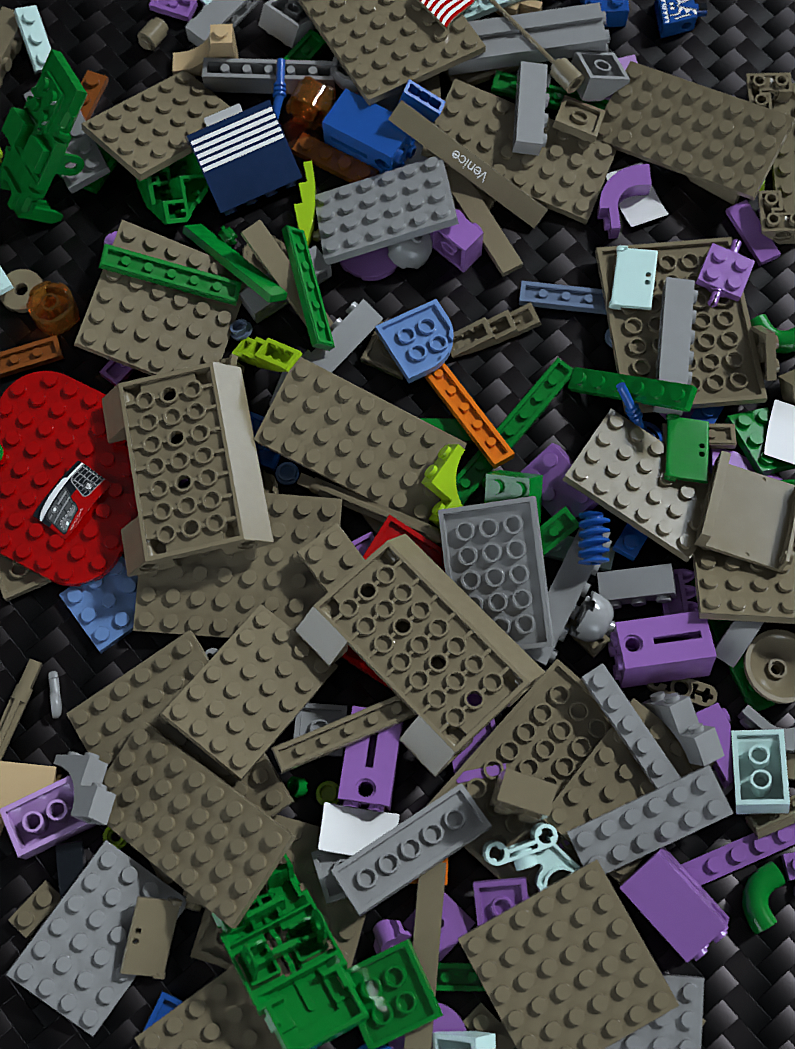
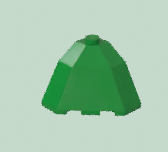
(174, 190)

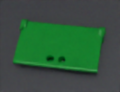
(683, 455)

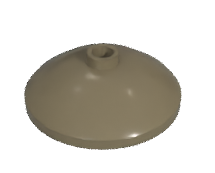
(775, 650)

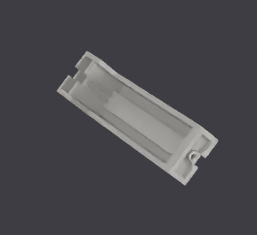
(555, 30)

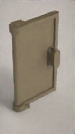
(154, 938)

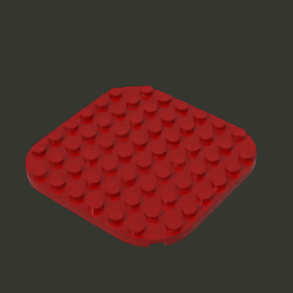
(44, 431)

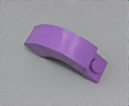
(622, 185)

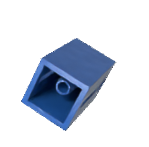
(367, 133)

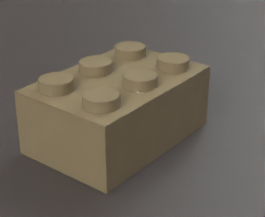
(522, 796)

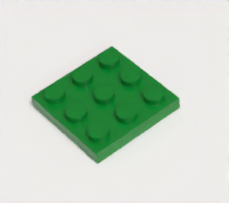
(393, 994)

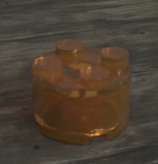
(310, 103)
(52, 307)

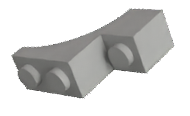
(678, 714)
(91, 797)

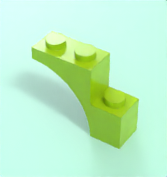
(441, 479)

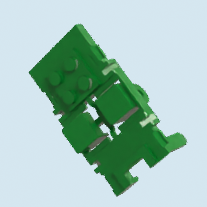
(40, 153)

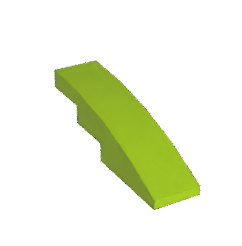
(306, 211)
(267, 354)

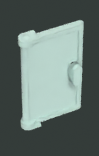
(630, 283)

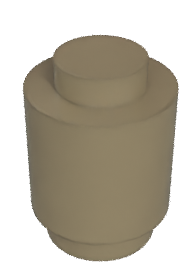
(152, 34)

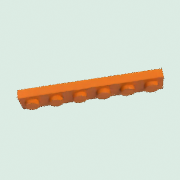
(470, 416)

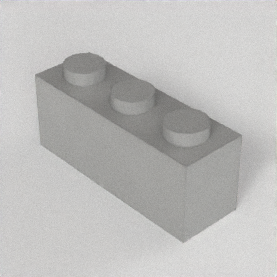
(638, 585)

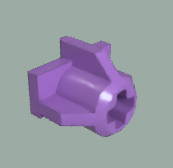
(388, 934)

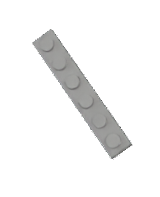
(629, 727)

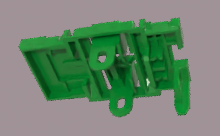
(311, 1002)

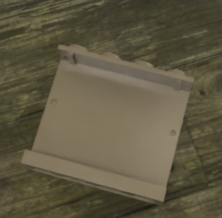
(748, 516)

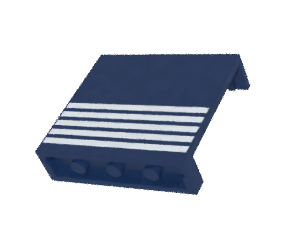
(244, 157)

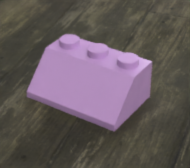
(43, 819)

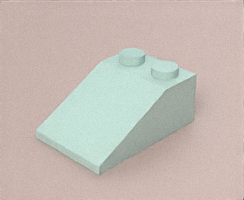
(760, 772)

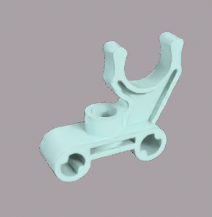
(533, 852)

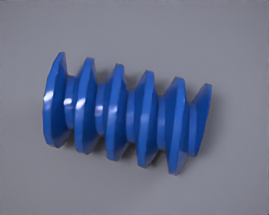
(593, 538)

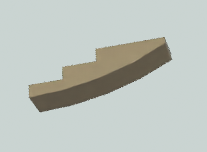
(494, 330)

